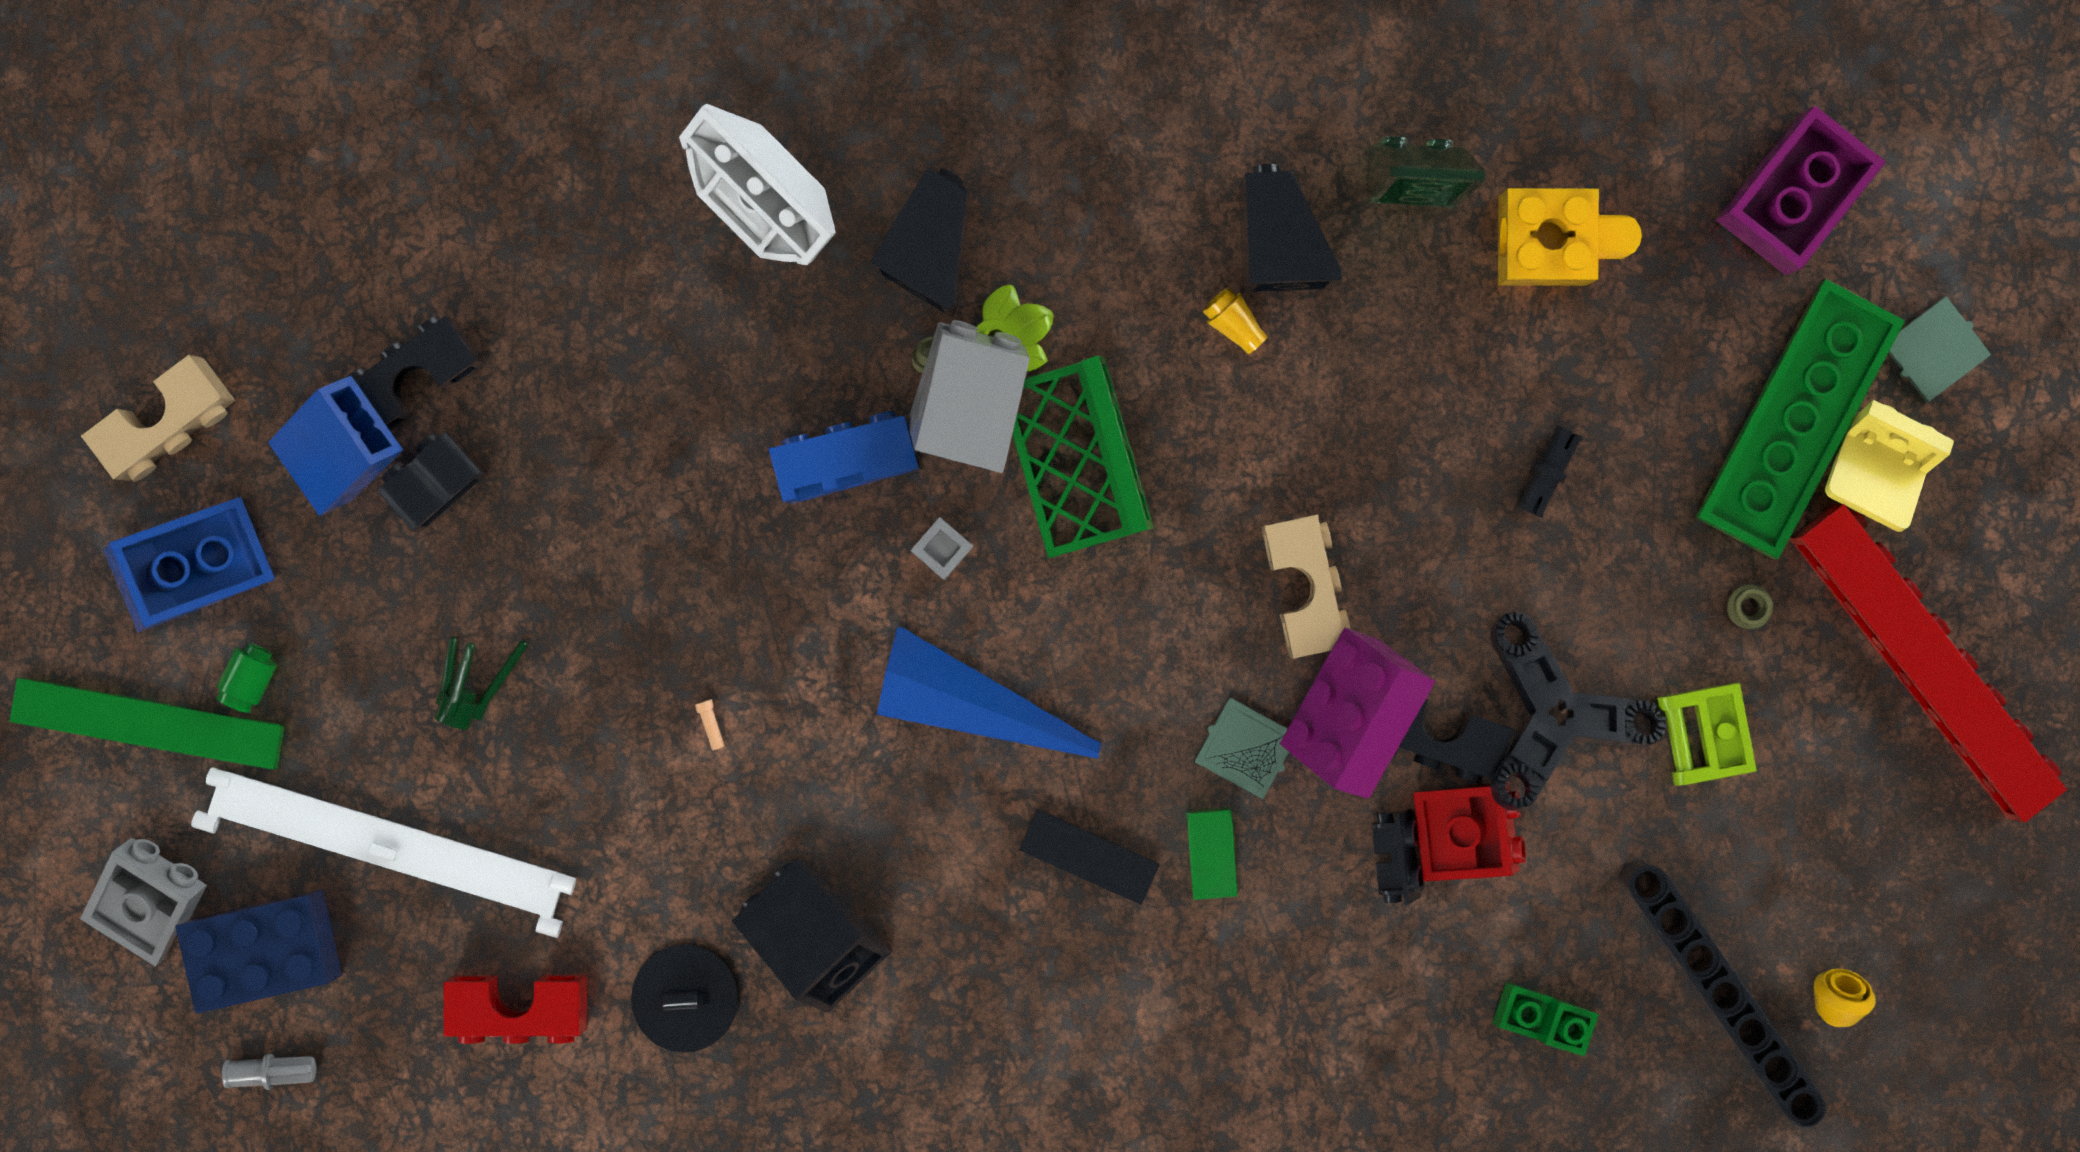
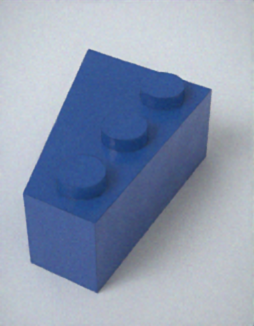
(843, 457)

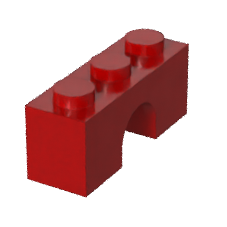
(476, 1010)

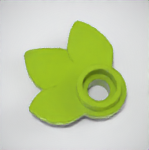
(1027, 322)

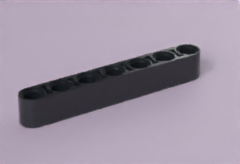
(1739, 1005)

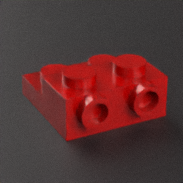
(1467, 834)

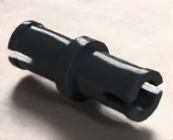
(1549, 471)

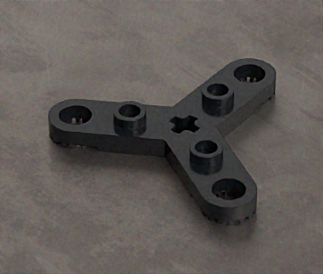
(1541, 740)

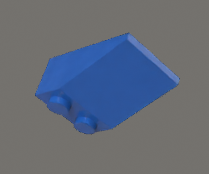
(188, 564)

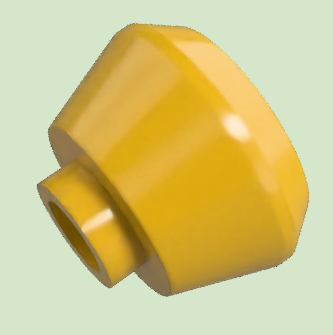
(1842, 997)

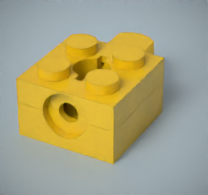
(1558, 236)

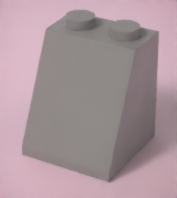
(969, 396)

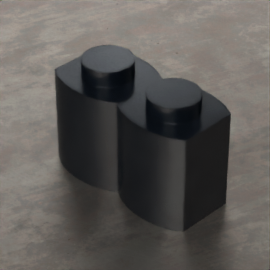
(430, 481)

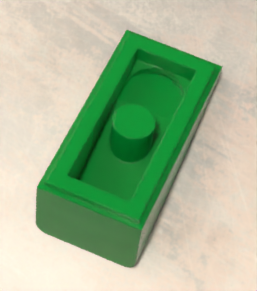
(1211, 853)

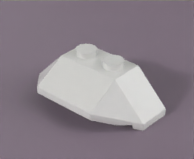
(757, 186)

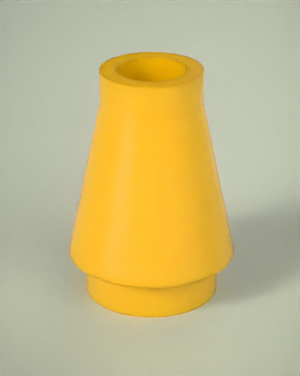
(1233, 319)

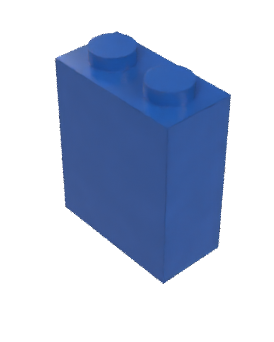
(335, 445)

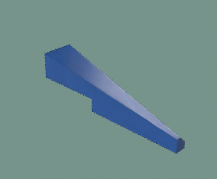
(940, 691)

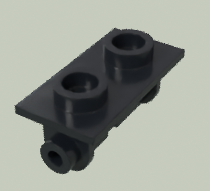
(1401, 874)

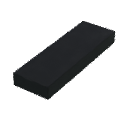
(1089, 856)

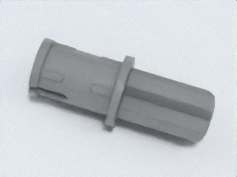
(268, 1071)

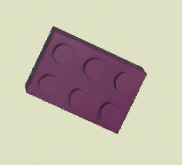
(1800, 190)
(1357, 713)

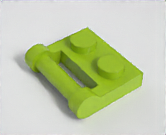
(1721, 729)

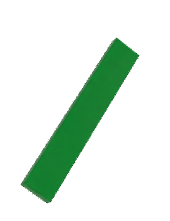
(147, 723)

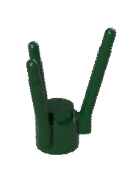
(456, 702)

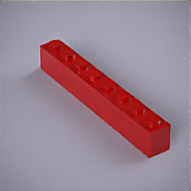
(1928, 662)

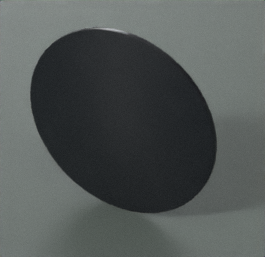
(684, 998)

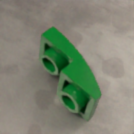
(1545, 1018)

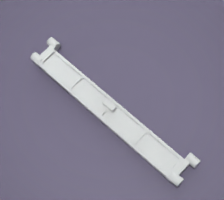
(386, 845)

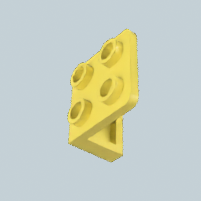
(1885, 464)

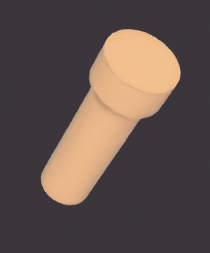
(710, 723)

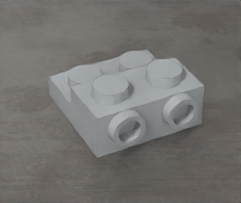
(143, 899)

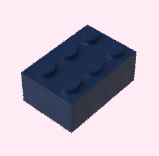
(258, 951)

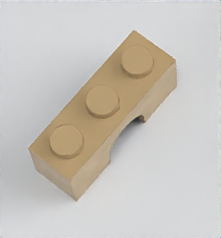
(192, 400)
(1302, 546)

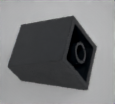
(1281, 236)
(928, 241)
(810, 936)

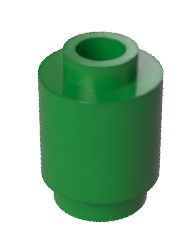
(245, 677)

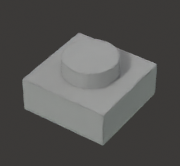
(942, 548)

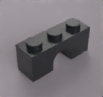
(438, 348)
(1474, 747)

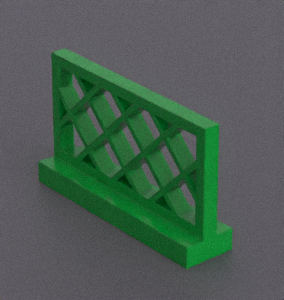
(1114, 448)

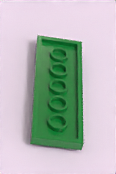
(1799, 419)

